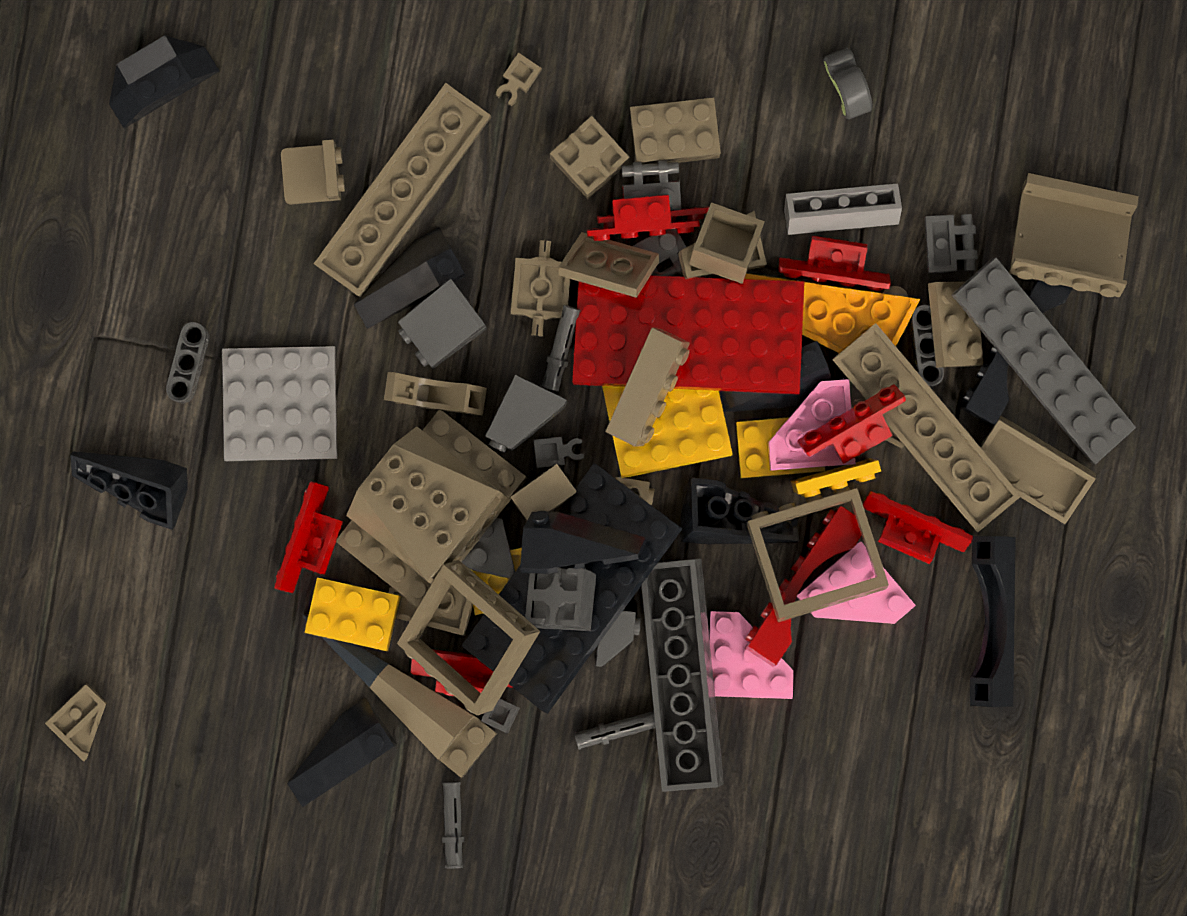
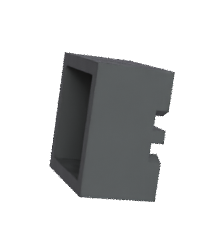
(561, 599)

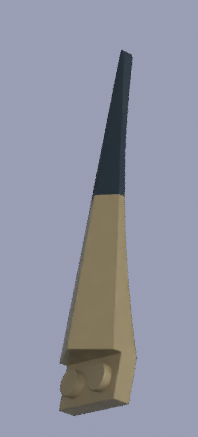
(441, 725)

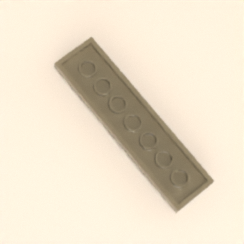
(402, 190)
(928, 429)

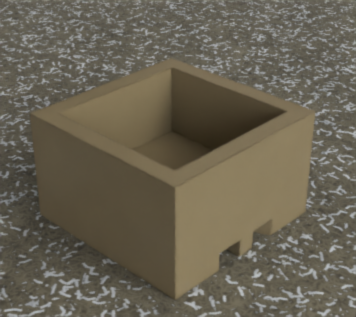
(589, 157)
(726, 243)
(544, 492)

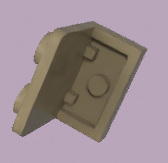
(312, 173)

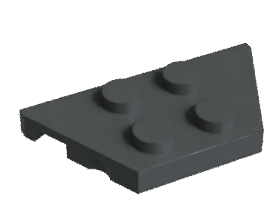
(492, 552)

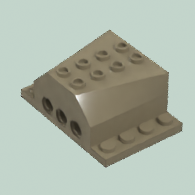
(427, 505)

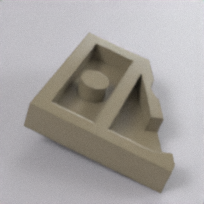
(78, 720)

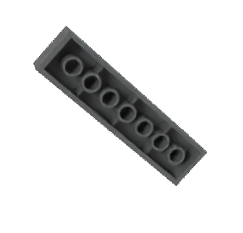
(682, 676)

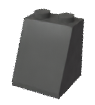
(441, 325)
(522, 414)

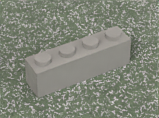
(842, 209)

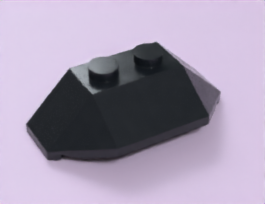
(157, 77)

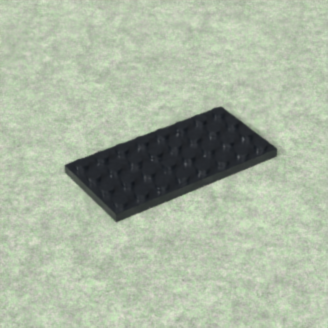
(559, 653)

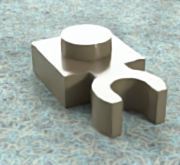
(520, 76)

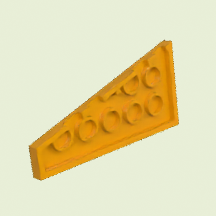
(841, 314)

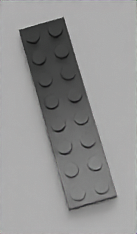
(1043, 360)

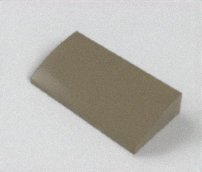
(1037, 469)

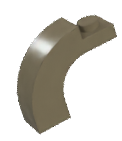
(435, 394)

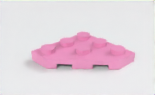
(821, 405)
(852, 568)
(737, 669)

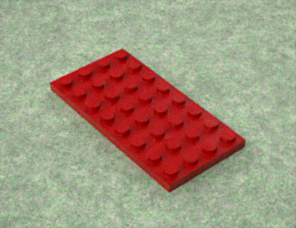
(737, 332)

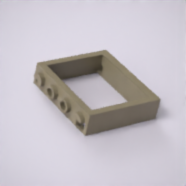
(830, 598)
(496, 609)

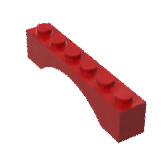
(838, 536)

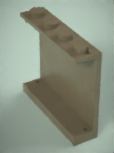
(1072, 235)

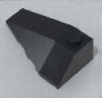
(813, 370)

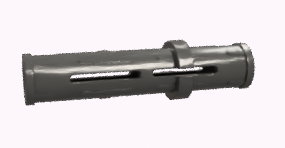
(558, 358)
(585, 739)
(452, 825)

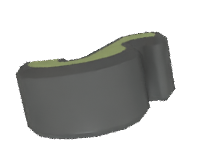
(849, 83)

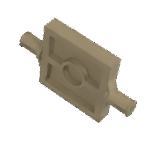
(539, 288)

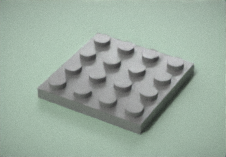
(279, 403)

